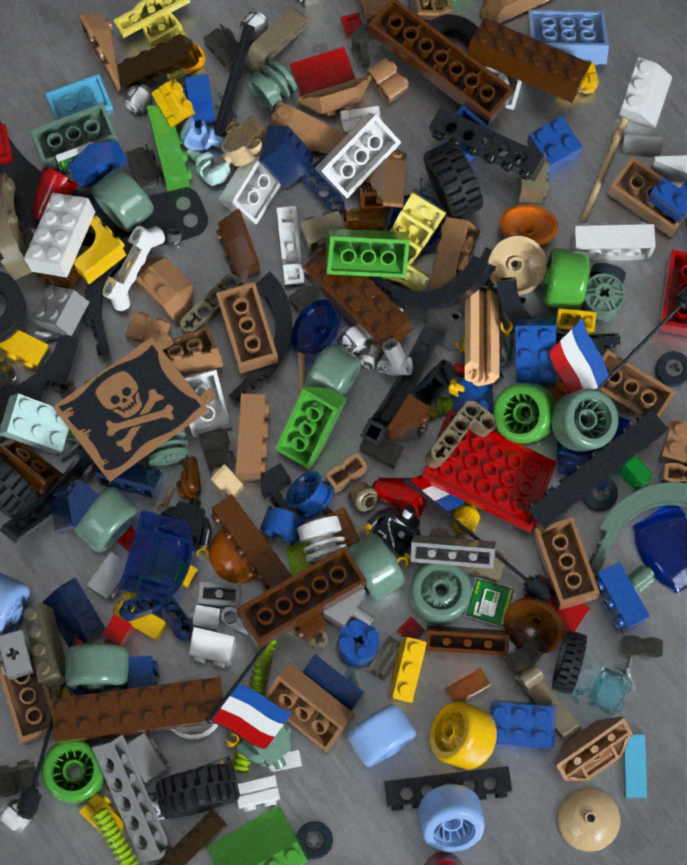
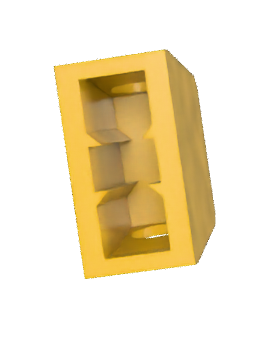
(573, 317)

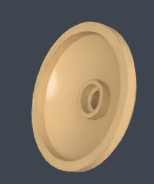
(530, 262)
(578, 830)

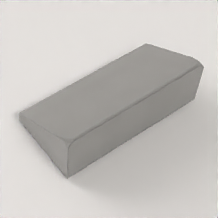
(641, 145)

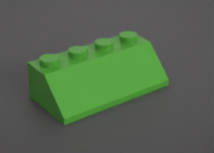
(169, 150)
(367, 253)
(310, 425)

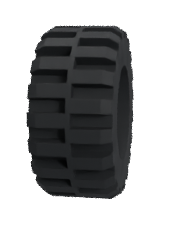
(453, 180)
(14, 491)
(197, 790)

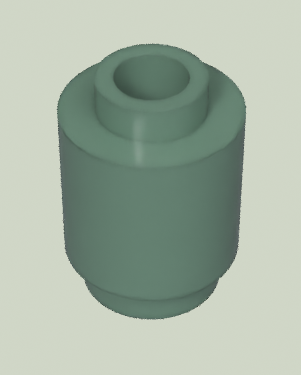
(641, 578)

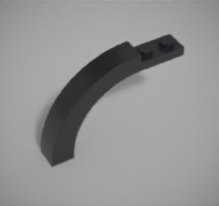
(456, 291)
(94, 295)
(279, 304)
(515, 310)
(376, 426)
(40, 511)

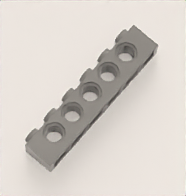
(131, 798)

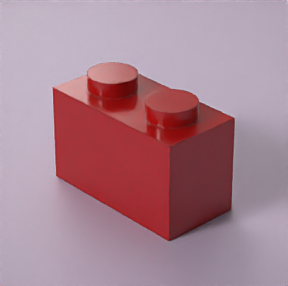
(118, 632)

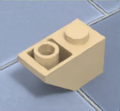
(225, 482)

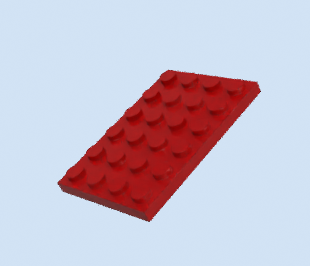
(493, 475)

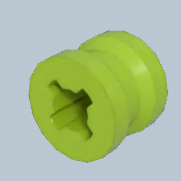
(444, 404)

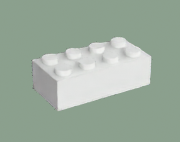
(358, 155)
(59, 235)
(614, 242)

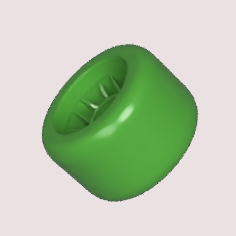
(566, 279)
(511, 417)
(57, 768)

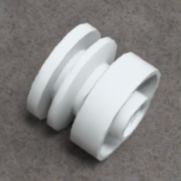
(321, 535)

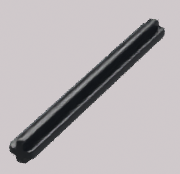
(234, 79)

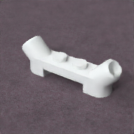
(142, 241)

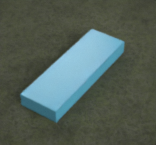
(635, 767)

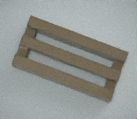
(377, 672)

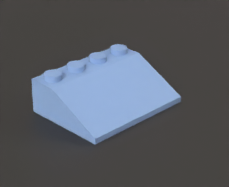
(572, 31)

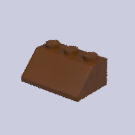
(238, 246)
(409, 421)
(29, 465)

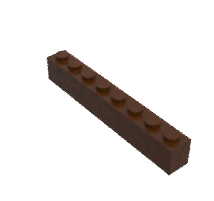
(259, 555)

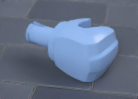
(199, 138)

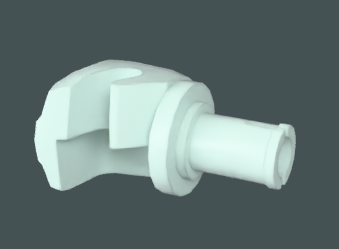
(206, 167)

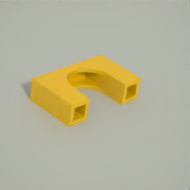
(102, 254)
(151, 625)

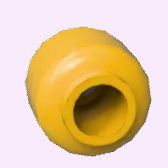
(467, 516)

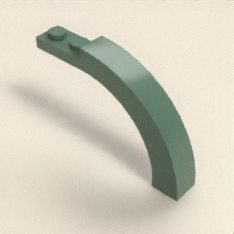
(649, 497)

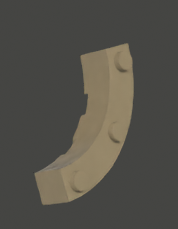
(11, 241)

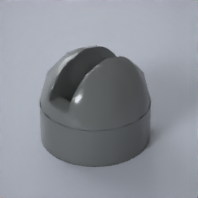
(173, 235)

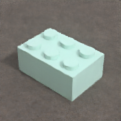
(34, 424)

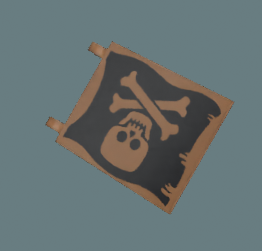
(132, 408)

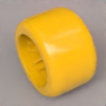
(463, 735)

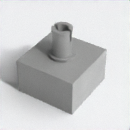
(346, 610)

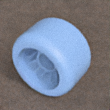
(13, 600)
(381, 735)
(451, 818)

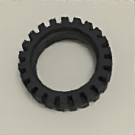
(569, 662)

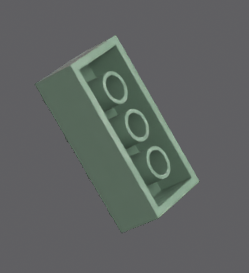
(71, 132)

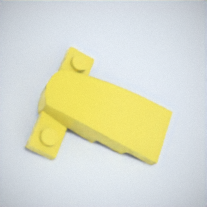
(156, 23)
(420, 221)

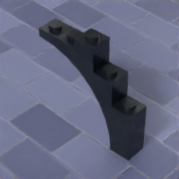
(55, 373)

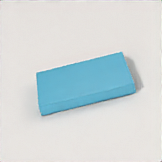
(78, 97)

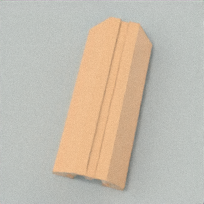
(482, 338)

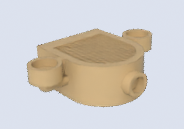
(243, 141)

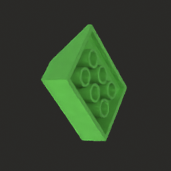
(260, 842)

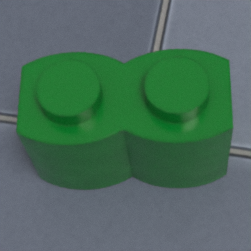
(636, 474)

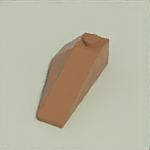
(99, 36)
(313, 132)
(389, 179)

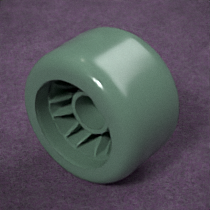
(122, 199)
(334, 369)
(597, 416)
(106, 519)
(377, 566)
(440, 608)
(96, 667)

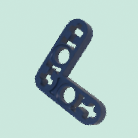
(310, 185)
(182, 630)

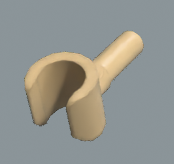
(165, 501)

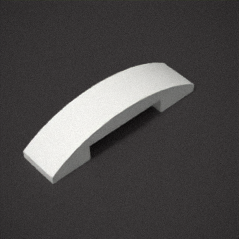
(290, 245)

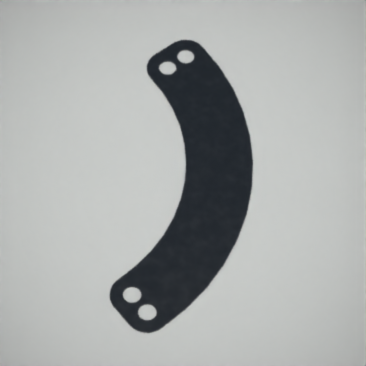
(164, 216)

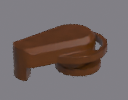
(189, 479)

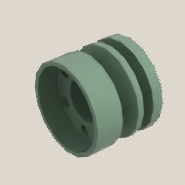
(271, 84)
(606, 306)
(170, 451)

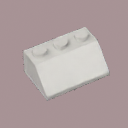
(645, 93)
(250, 190)

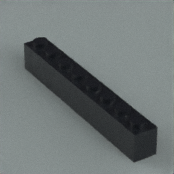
(595, 471)

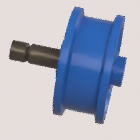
(310, 495)

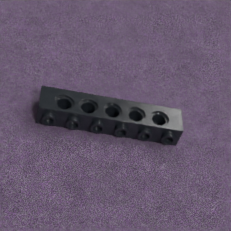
(533, 159)
(499, 775)

